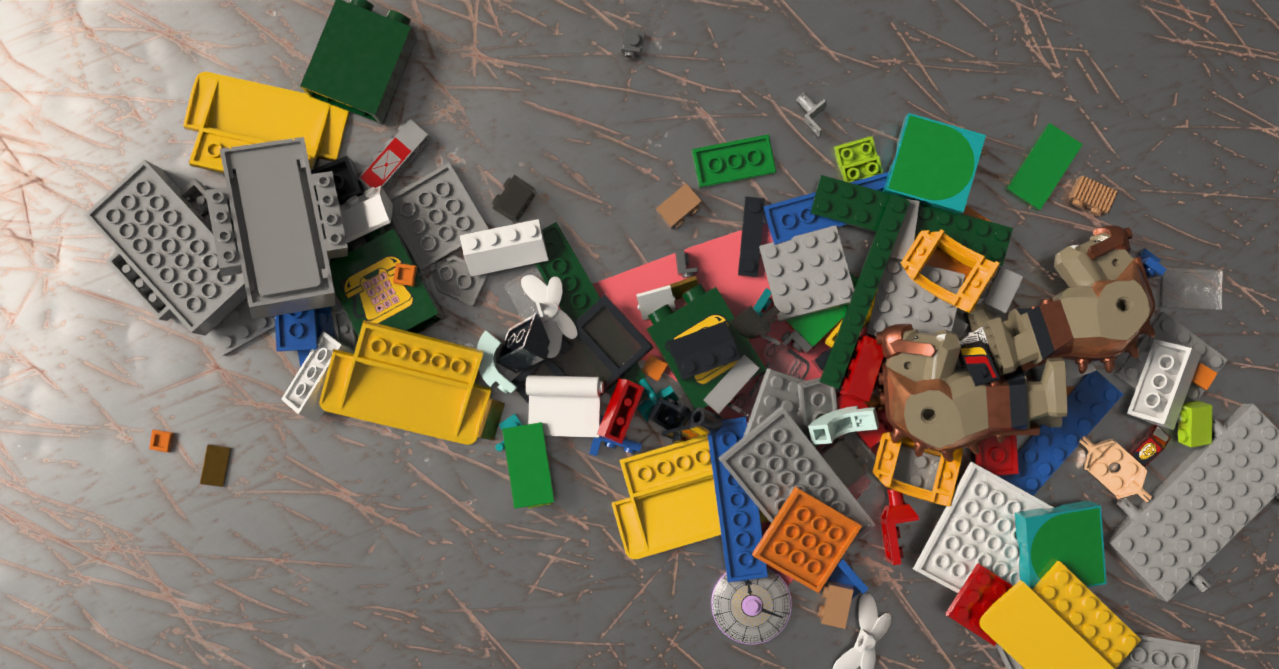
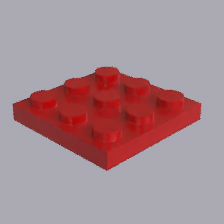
(975, 598)

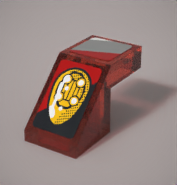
(1150, 446)

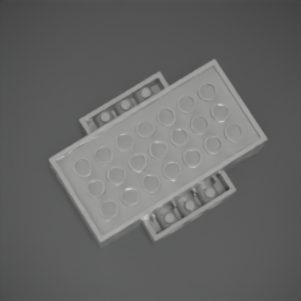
(277, 227)
(167, 248)

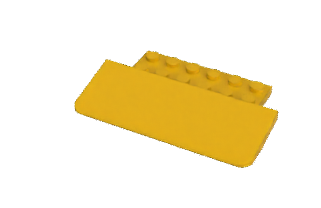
(244, 112)
(408, 384)
(669, 499)
(1058, 625)

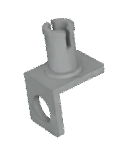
(813, 110)

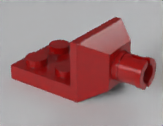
(998, 457)
(895, 513)

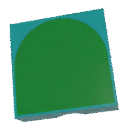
(934, 163)
(1065, 535)

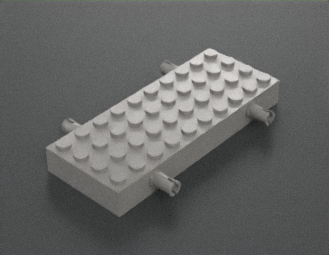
(1200, 504)

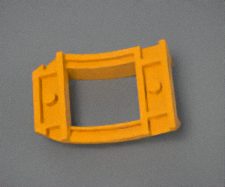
(974, 285)
(945, 477)

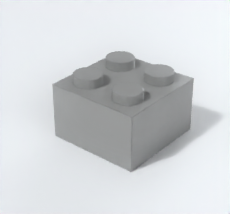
(1000, 291)

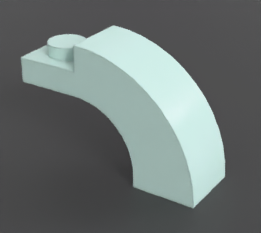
(488, 367)
(842, 421)

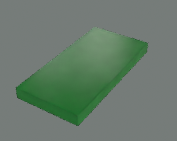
(734, 161)
(1044, 166)
(817, 325)
(528, 465)

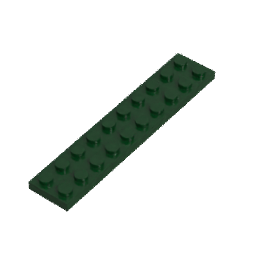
(865, 208)
(577, 289)

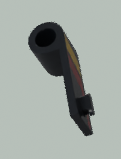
(978, 362)
(701, 423)

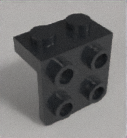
(669, 414)

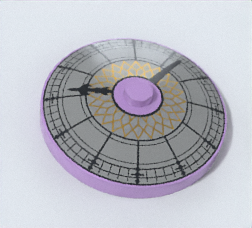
(752, 608)

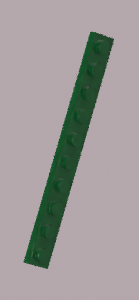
(864, 291)

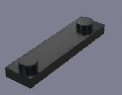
(751, 236)

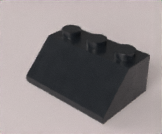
(524, 345)
(704, 350)

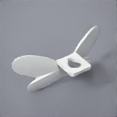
(547, 301)
(871, 632)

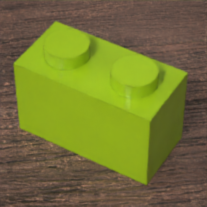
(1195, 424)

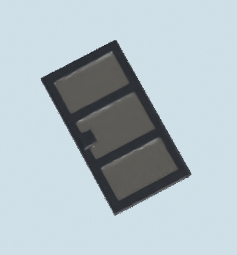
(604, 348)

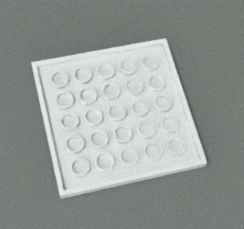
(977, 530)

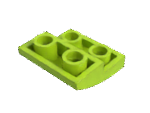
(858, 159)

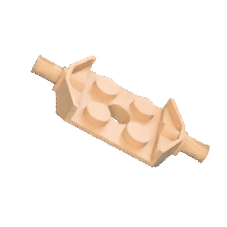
(1122, 483)

